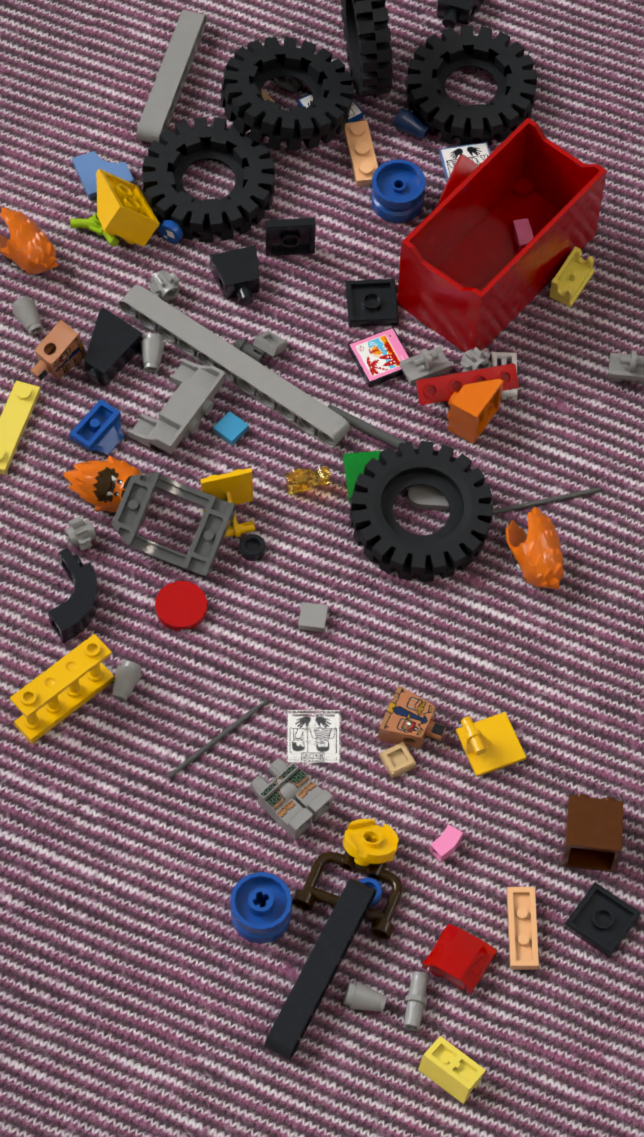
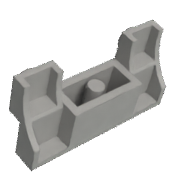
(183, 410)

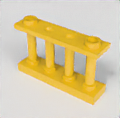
(62, 688)

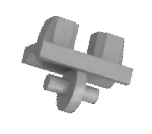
(425, 365)
(626, 367)

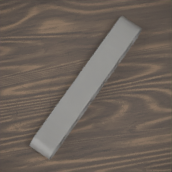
(171, 76)

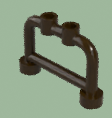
(381, 924)

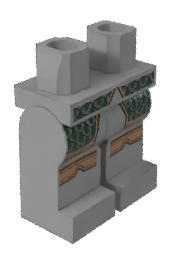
(291, 797)

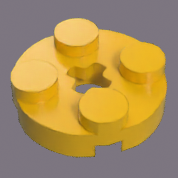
(381, 843)

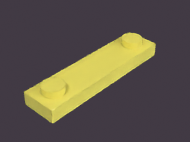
(15, 419)

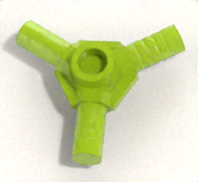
(94, 225)

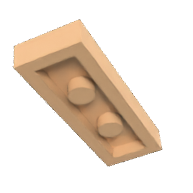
(361, 152)
(522, 928)

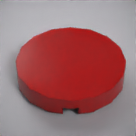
(181, 605)

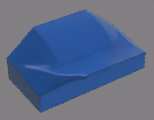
(99, 429)

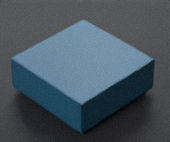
(230, 428)

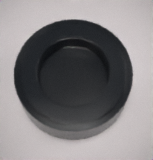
(252, 547)

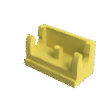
(572, 278)
(451, 1069)

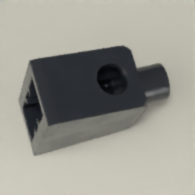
(457, 11)
(237, 273)

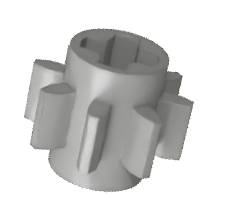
(165, 285)
(475, 360)
(80, 533)

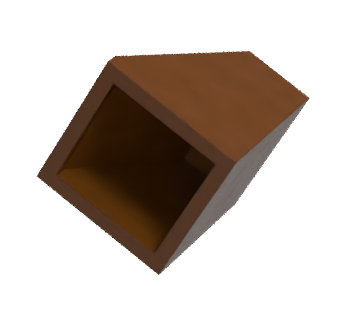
(592, 833)

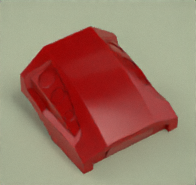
(460, 958)

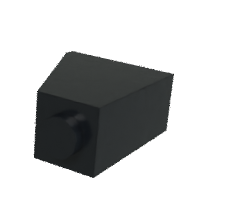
(110, 347)

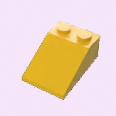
(124, 209)

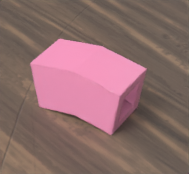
(522, 233)
(446, 843)

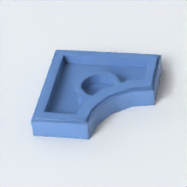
(87, 166)

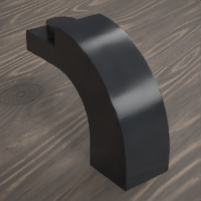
(79, 610)

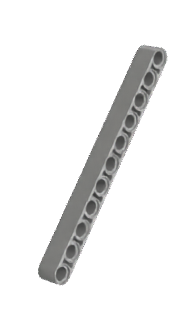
(239, 367)

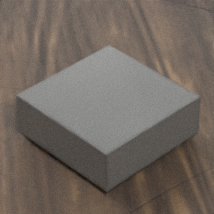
(270, 343)
(313, 617)

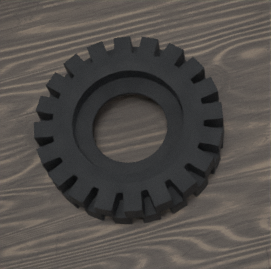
(368, 46)
(443, 56)
(325, 78)
(176, 152)
(412, 553)

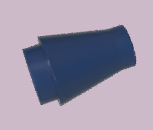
(408, 123)

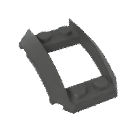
(207, 537)

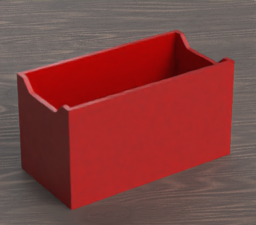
(463, 260)

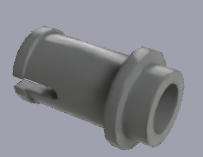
(250, 350)

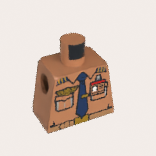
(58, 352)
(409, 720)

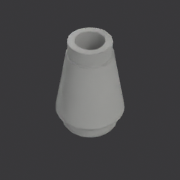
(27, 313)
(152, 351)
(126, 679)
(363, 998)

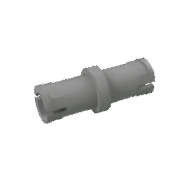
(415, 1001)

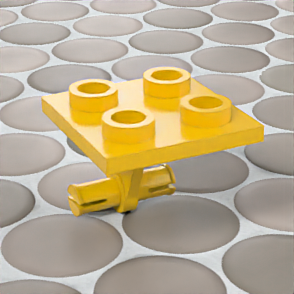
(234, 488)
(490, 743)

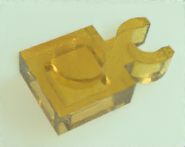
(304, 480)

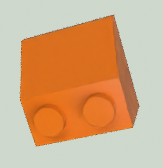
(474, 408)

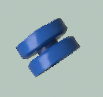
(398, 191)
(261, 907)

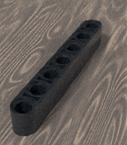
(320, 969)

